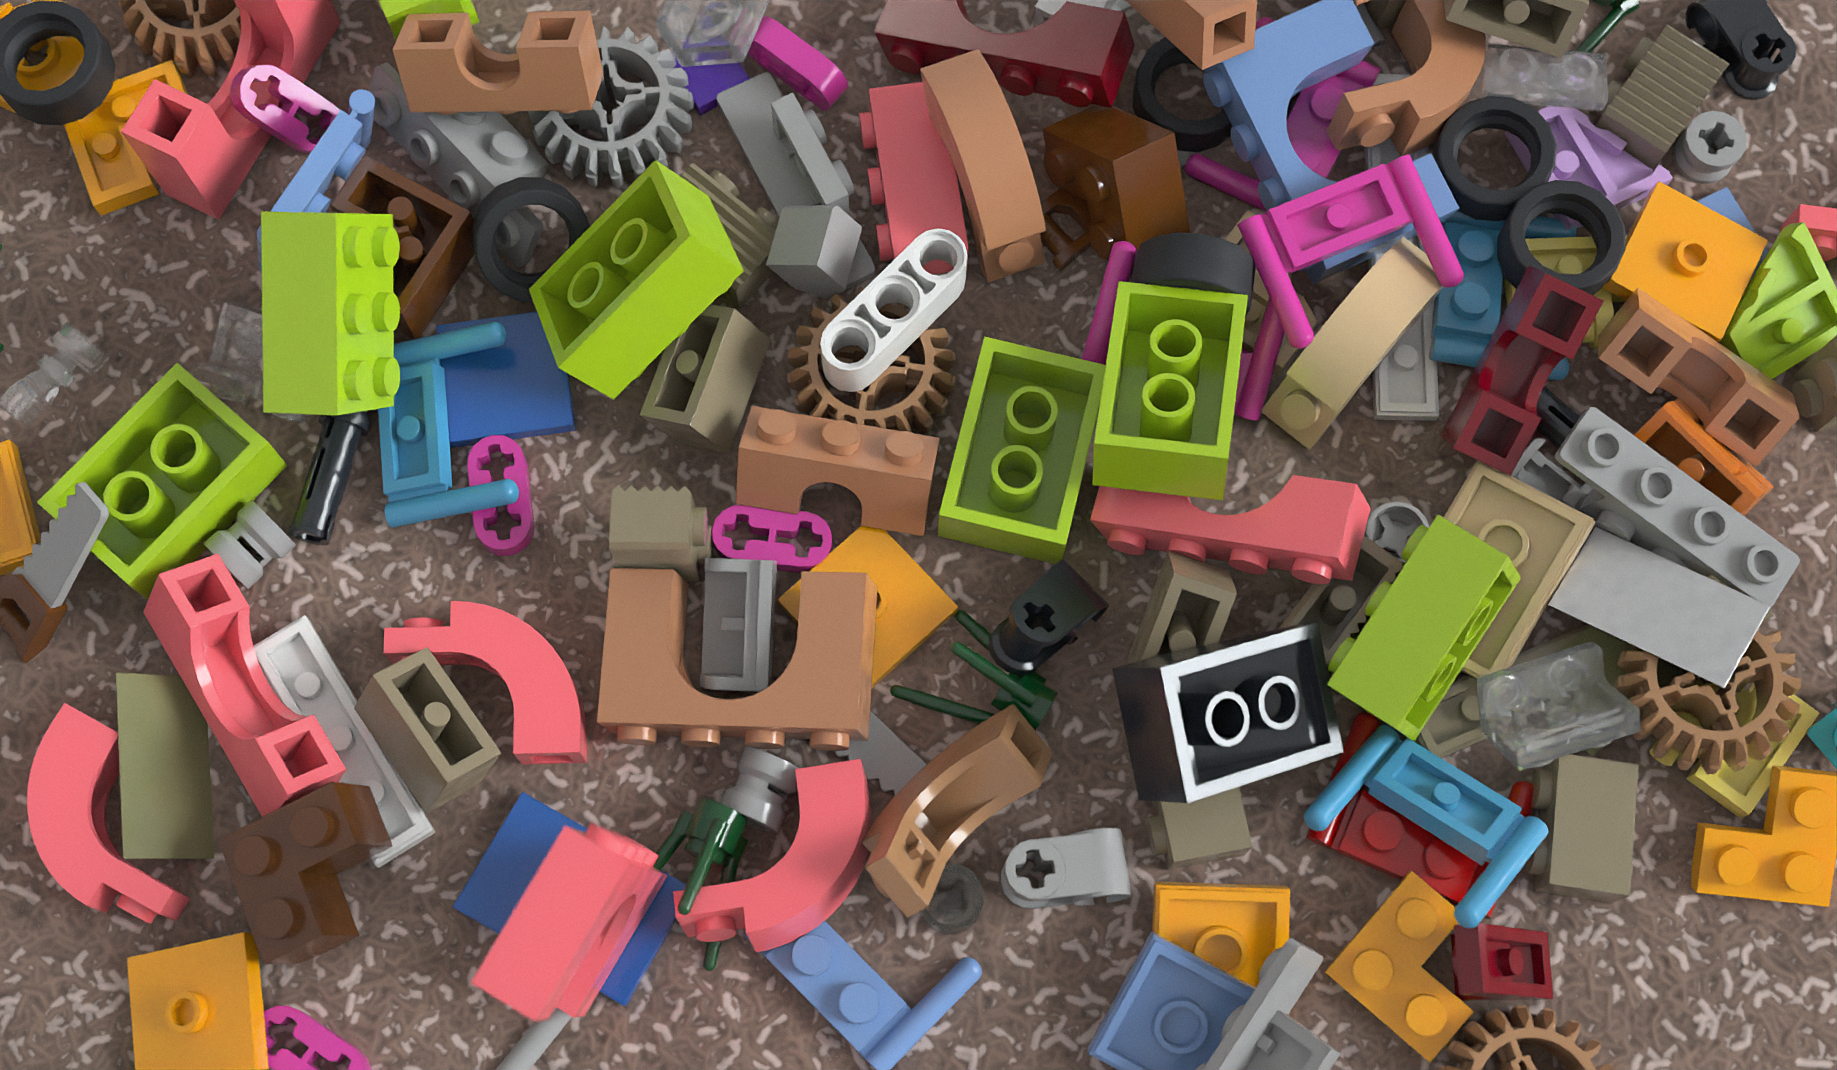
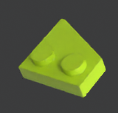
(1785, 307)

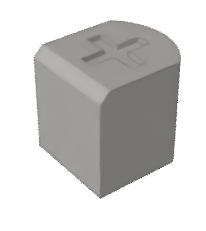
(814, 248)

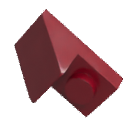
(1501, 963)

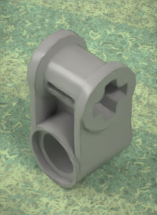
(1077, 866)

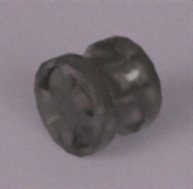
(952, 915)

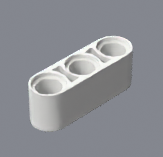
(899, 282)

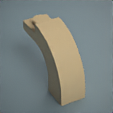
(1353, 342)

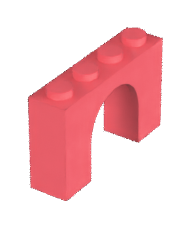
(208, 148)
(571, 923)

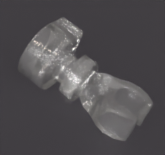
(37, 390)

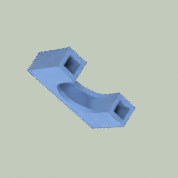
(1256, 98)

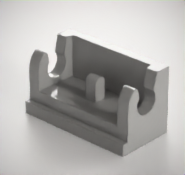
(738, 624)

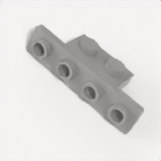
(789, 154)
(464, 156)
(1670, 513)
(1262, 1031)

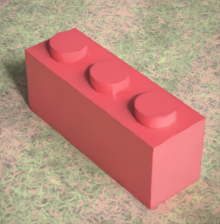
(912, 172)

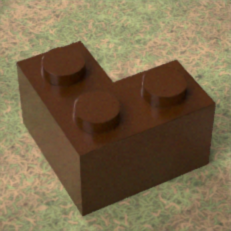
(1123, 172)
(431, 235)
(290, 867)

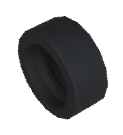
(76, 96)
(1503, 114)
(1189, 134)
(1578, 203)
(498, 205)
(1195, 263)

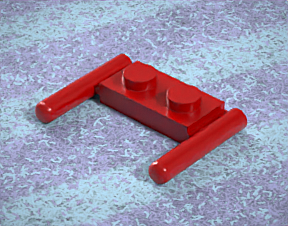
(1394, 844)

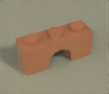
(452, 72)
(1724, 391)
(881, 466)

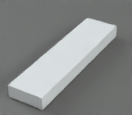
(311, 684)

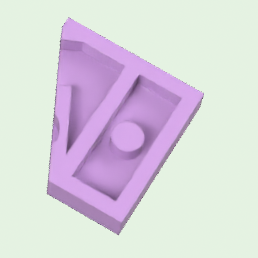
(1594, 159)

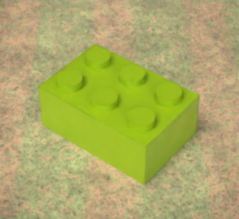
(634, 280)
(328, 312)
(1169, 390)
(1021, 451)
(169, 478)
(1423, 626)

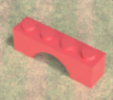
(1305, 529)
(209, 640)

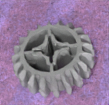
(664, 102)

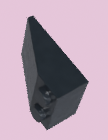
(1227, 713)

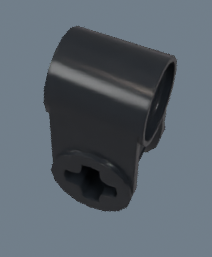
(1744, 36)
(1045, 620)

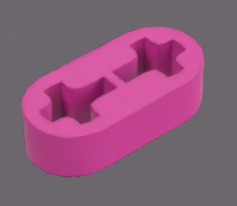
(797, 64)
(279, 121)
(520, 510)
(774, 525)
(313, 1034)

